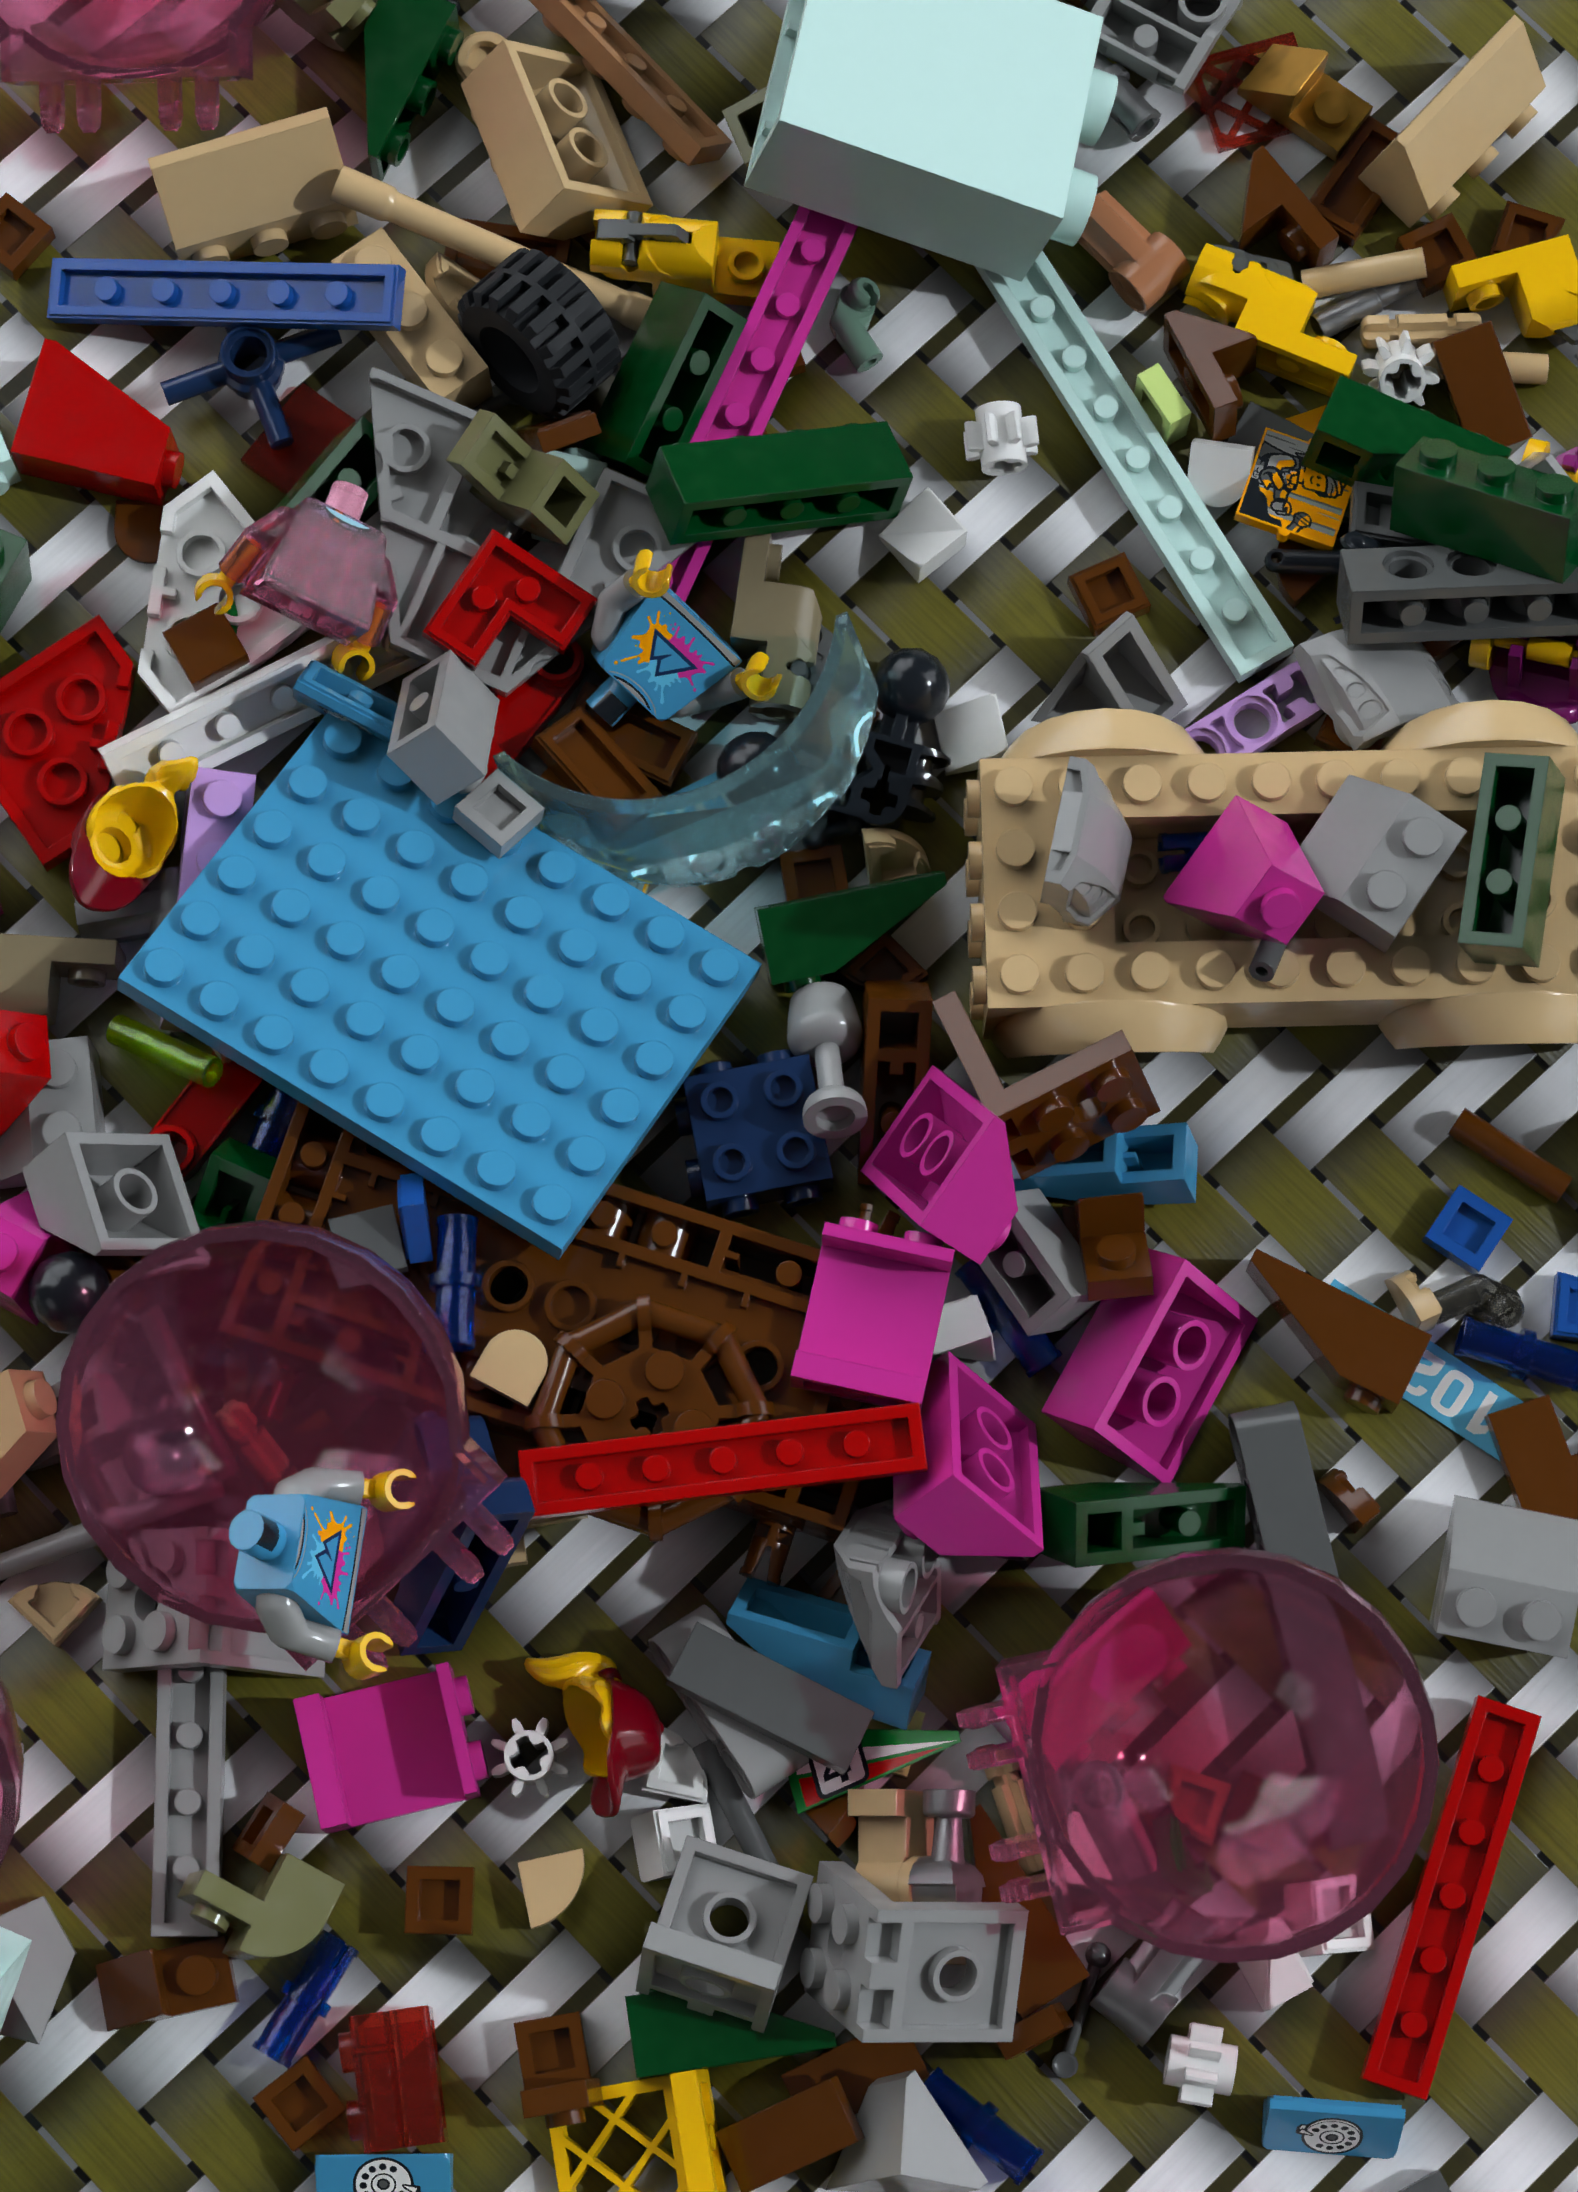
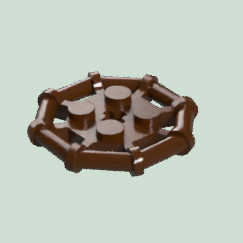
(650, 1377)

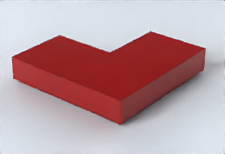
(504, 586)

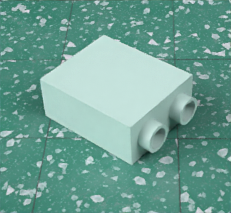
(938, 122)

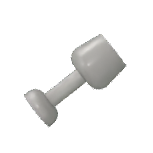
(829, 1030)

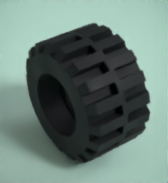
(540, 333)

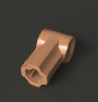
(1138, 263)

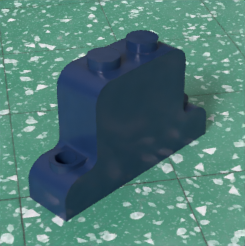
(437, 1598)

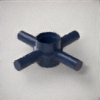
(256, 384)

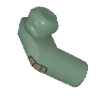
(851, 321)

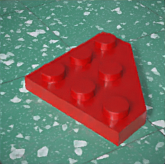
(50, 734)

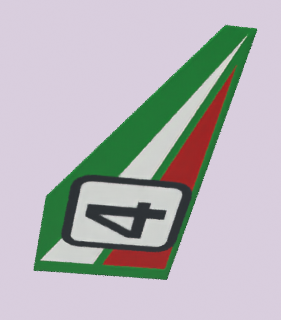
(876, 1756)

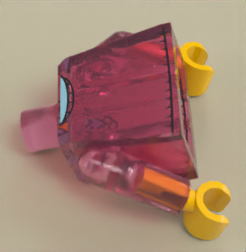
(317, 570)

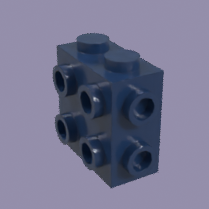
(753, 1135)

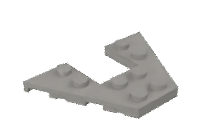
(415, 491)

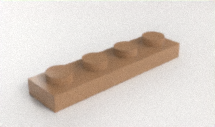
(637, 78)

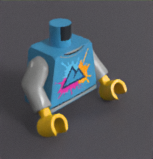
(665, 652)
(304, 1561)

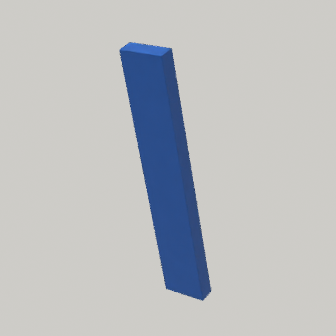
(226, 294)

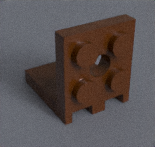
(1061, 1107)

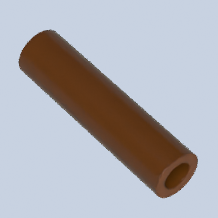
(1510, 1155)

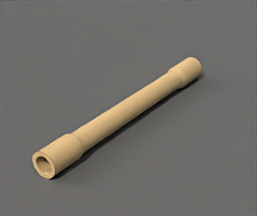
(387, 204)

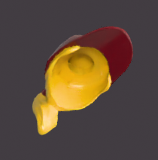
(127, 837)
(608, 1721)

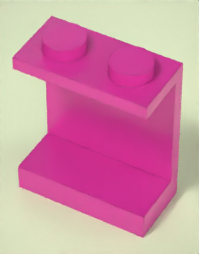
(872, 1314)
(390, 1749)

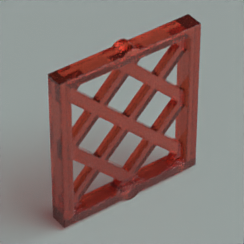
(1211, 104)

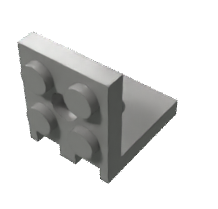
(150, 1639)
(882, 1962)
(718, 1971)

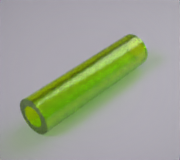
(164, 1051)

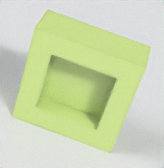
(1162, 404)

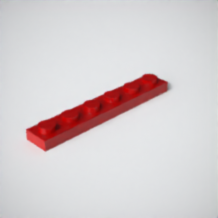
(724, 1460)
(1450, 1898)

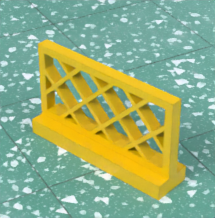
(689, 2123)

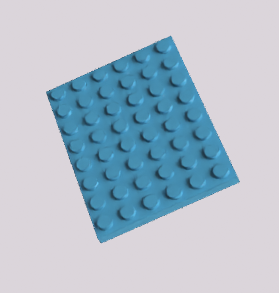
(436, 1000)

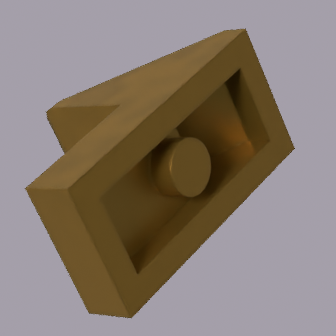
(1299, 95)

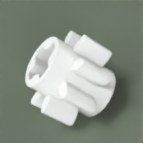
(1388, 361)
(1001, 438)
(513, 1753)
(1200, 2064)

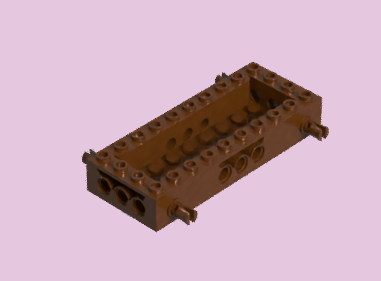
(622, 1250)

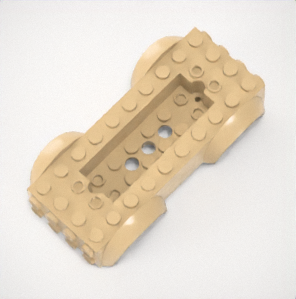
(1184, 983)

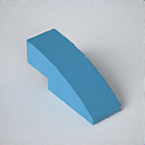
(1148, 1160)
(823, 1645)

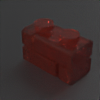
(395, 2080)

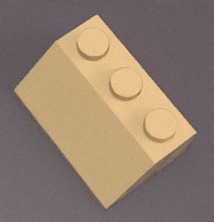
(1458, 128)
(552, 140)
(253, 190)

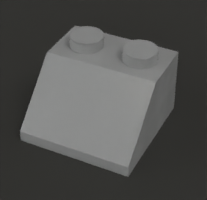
(1377, 857)
(65, 1104)
(111, 1192)
(1508, 1577)

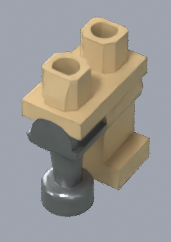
(907, 1853)

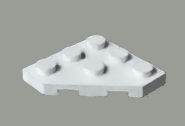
(195, 536)

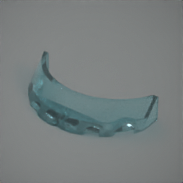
(739, 818)

